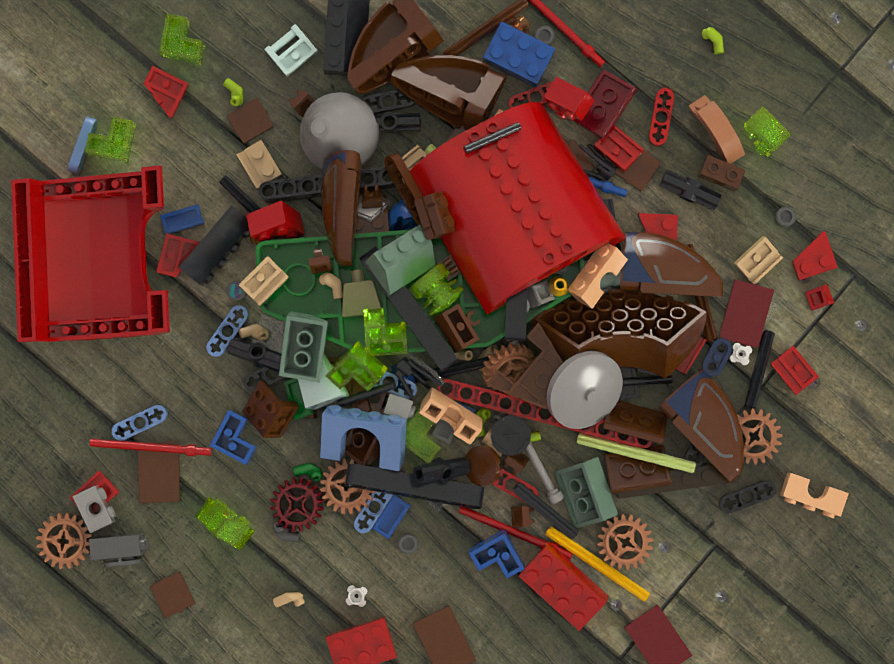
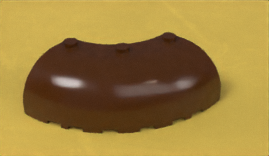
(627, 327)

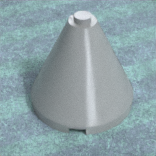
(338, 124)

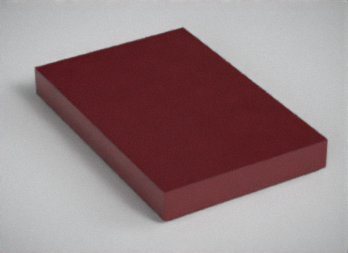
(610, 99)
(746, 313)
(657, 638)

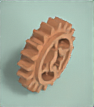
(510, 361)
(769, 446)
(346, 495)
(65, 532)
(639, 550)

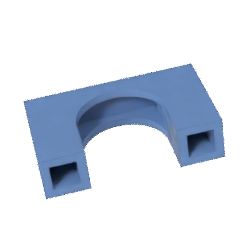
(388, 430)

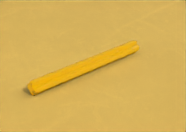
(597, 563)

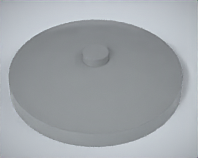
(584, 389)

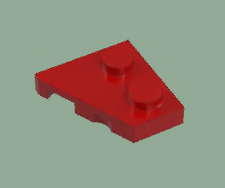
(166, 89)
(660, 224)
(173, 254)
(815, 258)

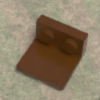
(269, 413)

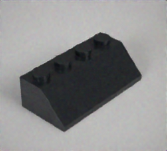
(343, 29)
(216, 247)

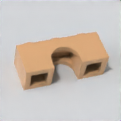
(587, 283)
(463, 421)
(796, 490)

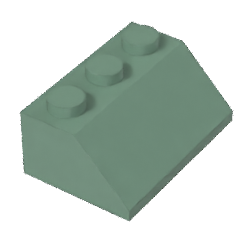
(402, 260)
(303, 347)
(586, 493)

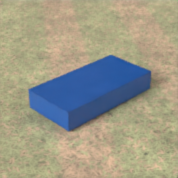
(182, 219)
(391, 516)

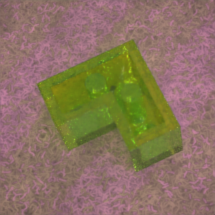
(176, 44)
(767, 131)
(116, 145)
(383, 337)
(356, 365)
(417, 440)
(225, 523)

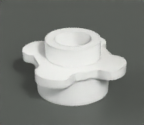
(735, 357)
(351, 596)

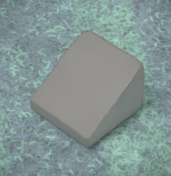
(539, 294)

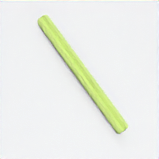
(637, 453)

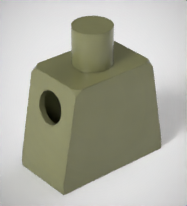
(359, 295)

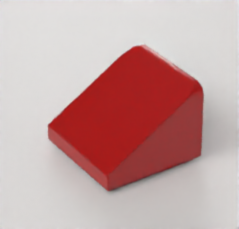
(819, 297)

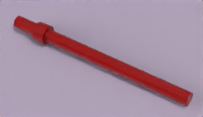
(587, 50)
(189, 450)
(511, 530)

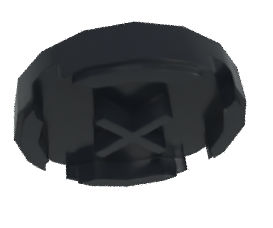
(510, 435)

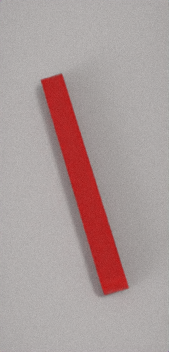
(532, 415)

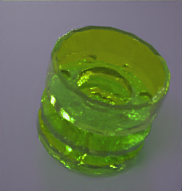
(436, 289)

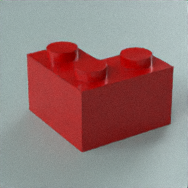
(568, 100)
(275, 220)

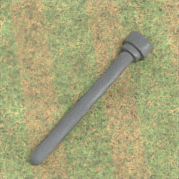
(553, 493)

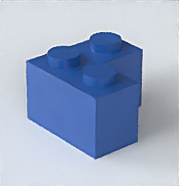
(228, 438)
(499, 549)

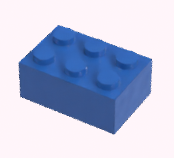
(518, 54)

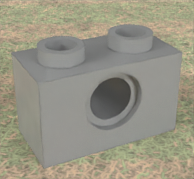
(399, 406)
(84, 502)

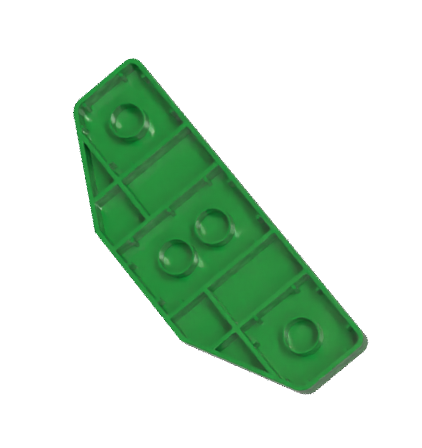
(306, 294)

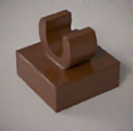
(301, 102)
(372, 197)
(320, 263)
(449, 263)
(517, 462)
(520, 516)

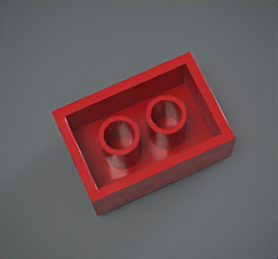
(362, 644)

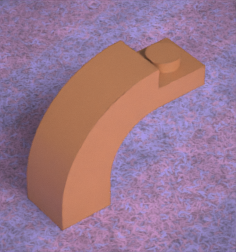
(719, 129)

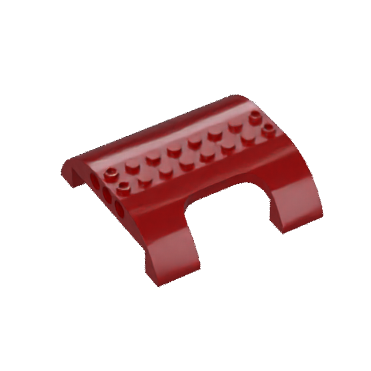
(86, 257)

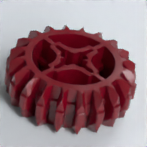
(285, 516)

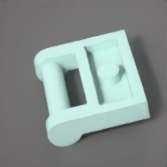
(294, 55)

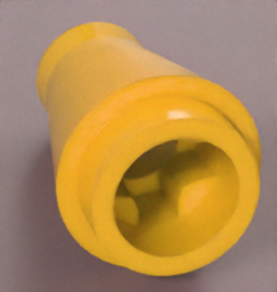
(556, 291)

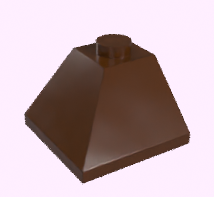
(362, 446)

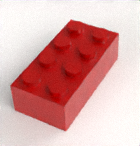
(563, 586)

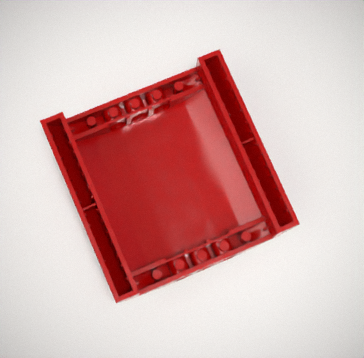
(515, 204)

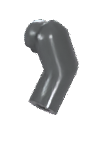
(286, 535)

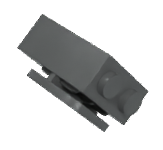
(119, 549)

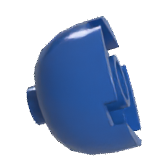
(400, 218)

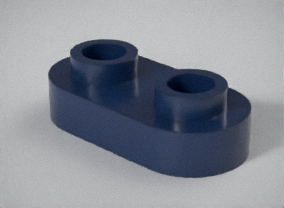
(717, 358)

